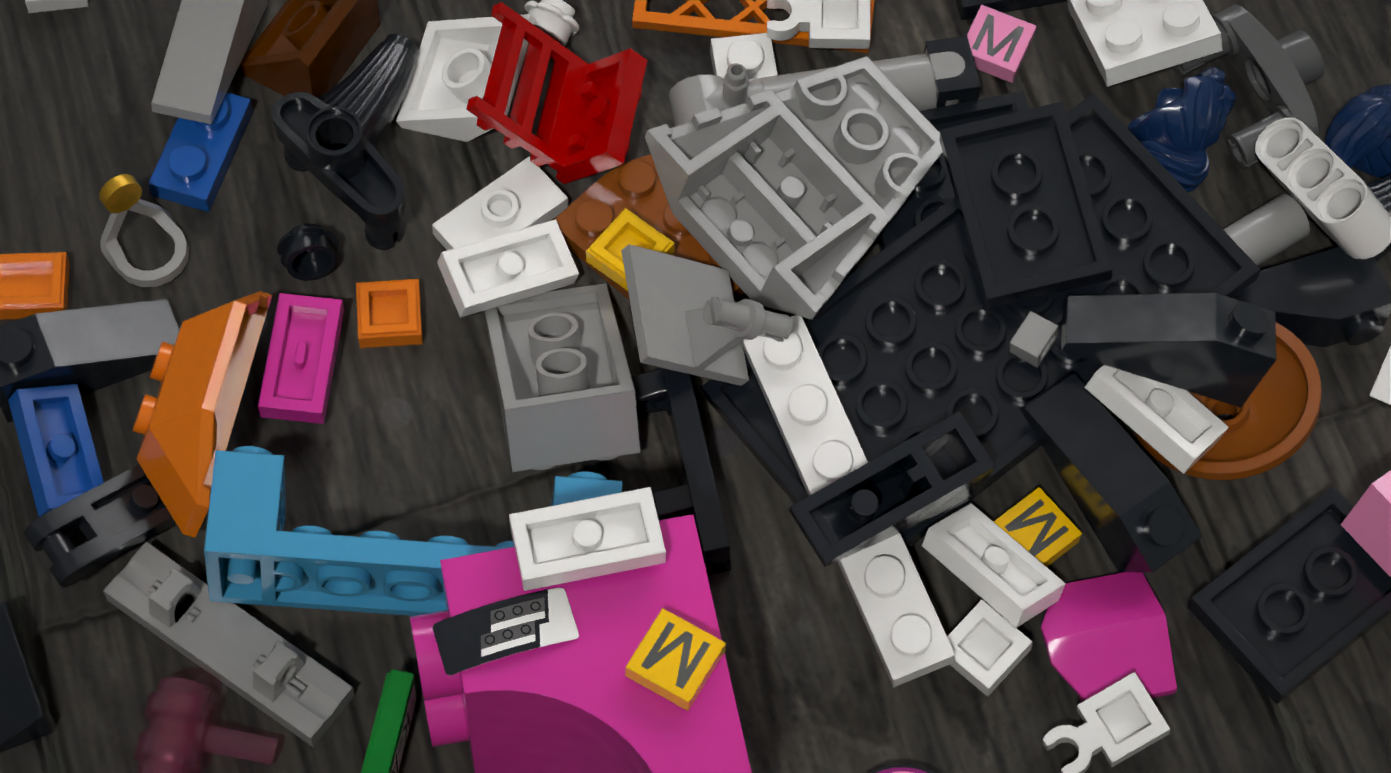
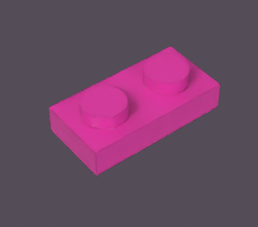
(301, 358)

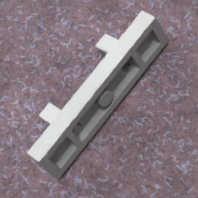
(230, 645)

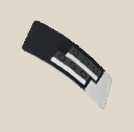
(504, 629)

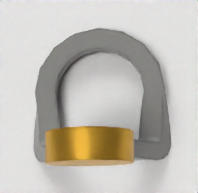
(118, 197)

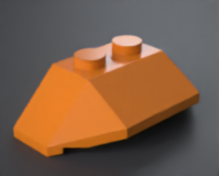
(197, 404)

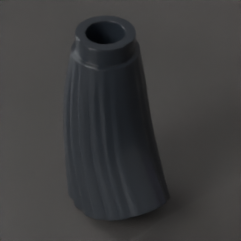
(376, 87)

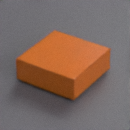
(389, 313)

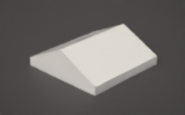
(450, 71)

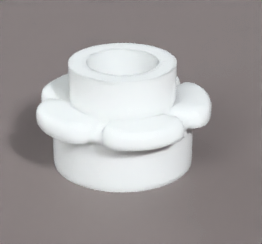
(554, 18)

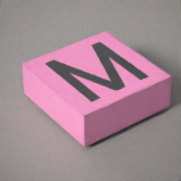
(999, 42)

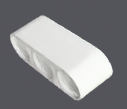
(1325, 188)

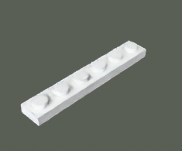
(823, 451)

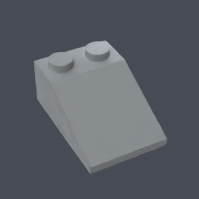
(562, 379)

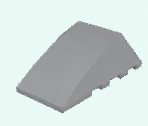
(796, 180)

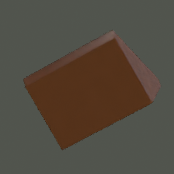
(311, 44)

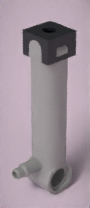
(928, 80)

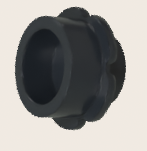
(308, 252)

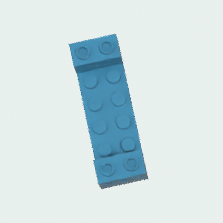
(261, 564)

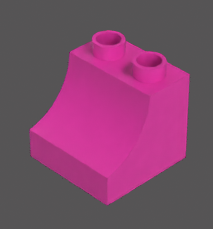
(570, 700)

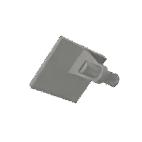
(690, 318)

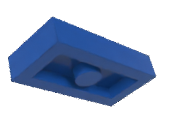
(200, 155)
(55, 444)

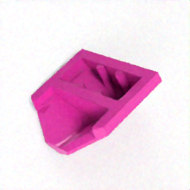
(1108, 631)

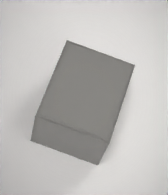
(1034, 339)

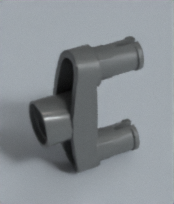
(1273, 69)

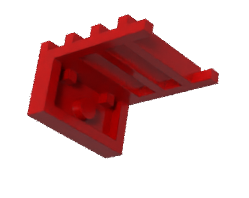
(585, 107)

